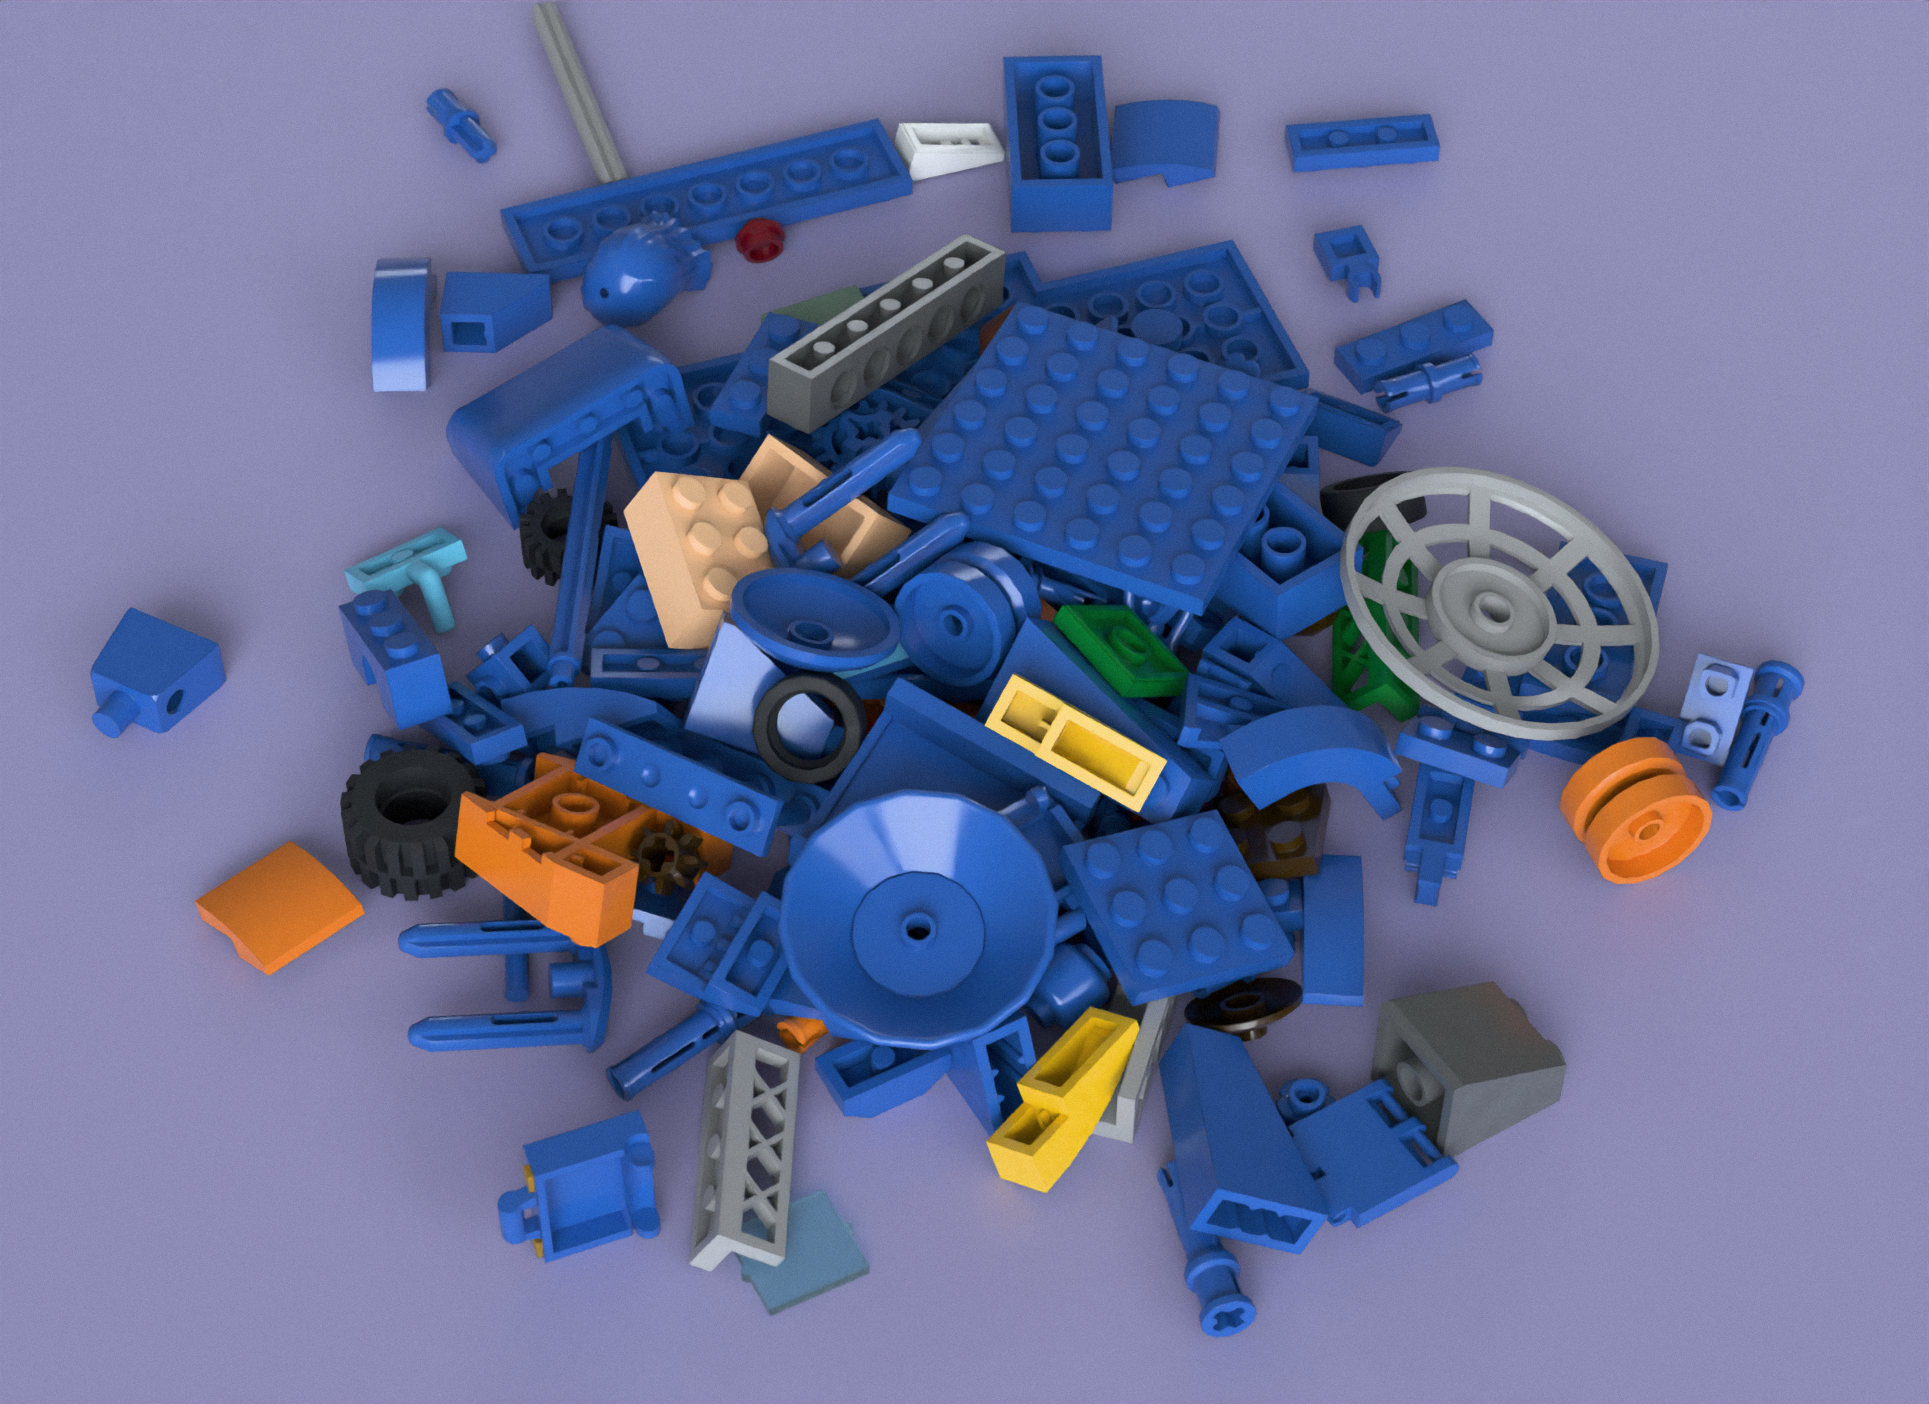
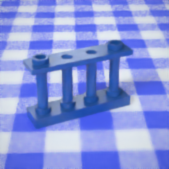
(700, 783)

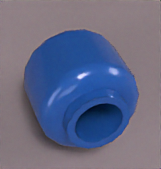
(1069, 986)

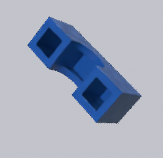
(397, 656)

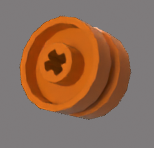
(1635, 810)

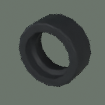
(1343, 499)
(775, 753)

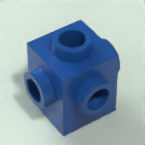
(511, 666)

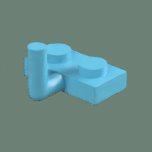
(418, 562)

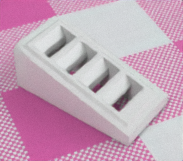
(946, 147)

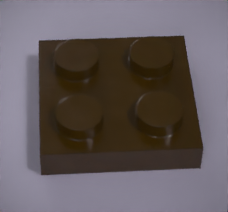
(1284, 836)

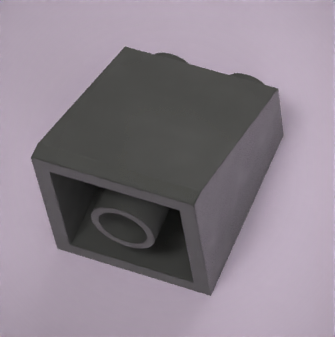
(1465, 1063)

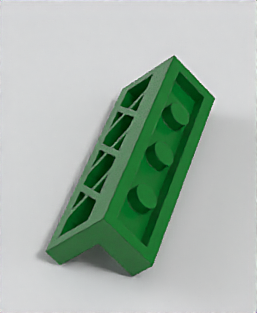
(1347, 667)

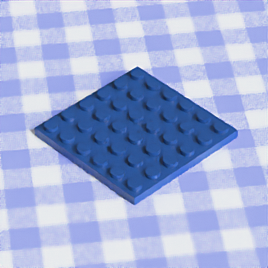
(1106, 456)

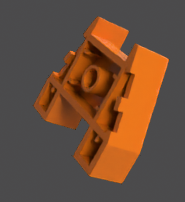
(566, 849)

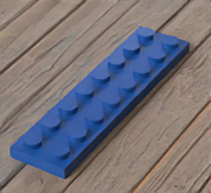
(714, 196)

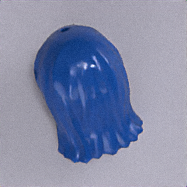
(643, 270)

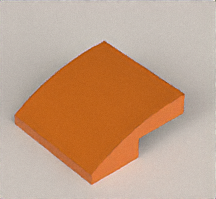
(279, 907)

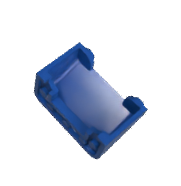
(561, 408)

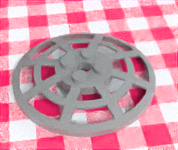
(1517, 603)

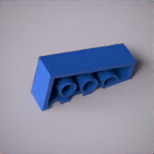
(1052, 662)

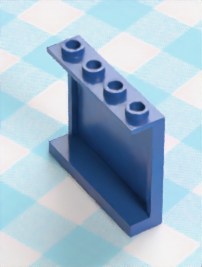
(938, 748)

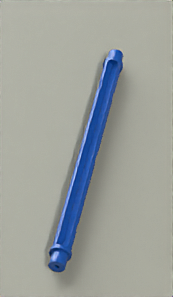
(579, 564)

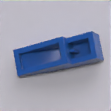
(559, 717)
(1333, 933)

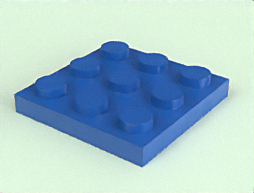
(1174, 907)

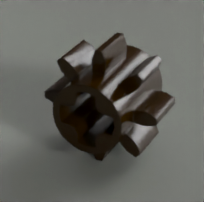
(666, 874)

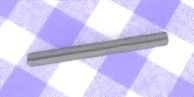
(578, 94)

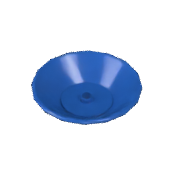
(911, 865)

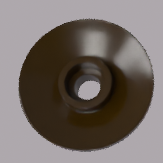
(1246, 1007)

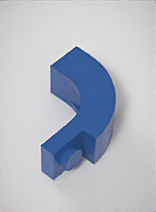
(401, 324)
(1312, 748)

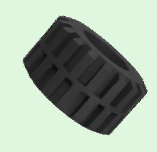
(400, 790)

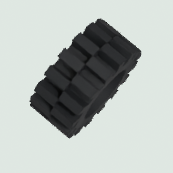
(543, 525)

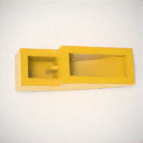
(1075, 742)
(1063, 1099)

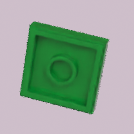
(1123, 649)

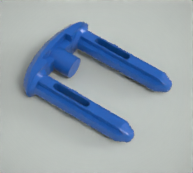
(787, 525)
(584, 978)

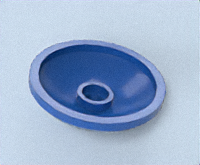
(814, 619)

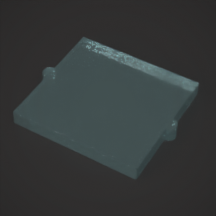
(816, 1259)

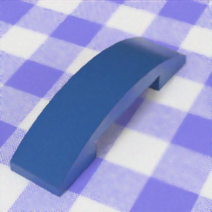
(1579, 750)

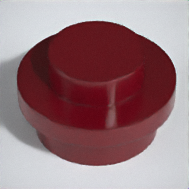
(760, 240)

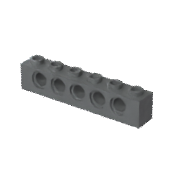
(885, 333)

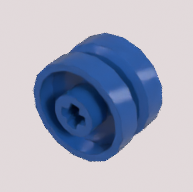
(965, 613)

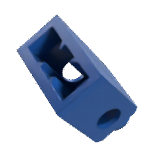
(152, 674)

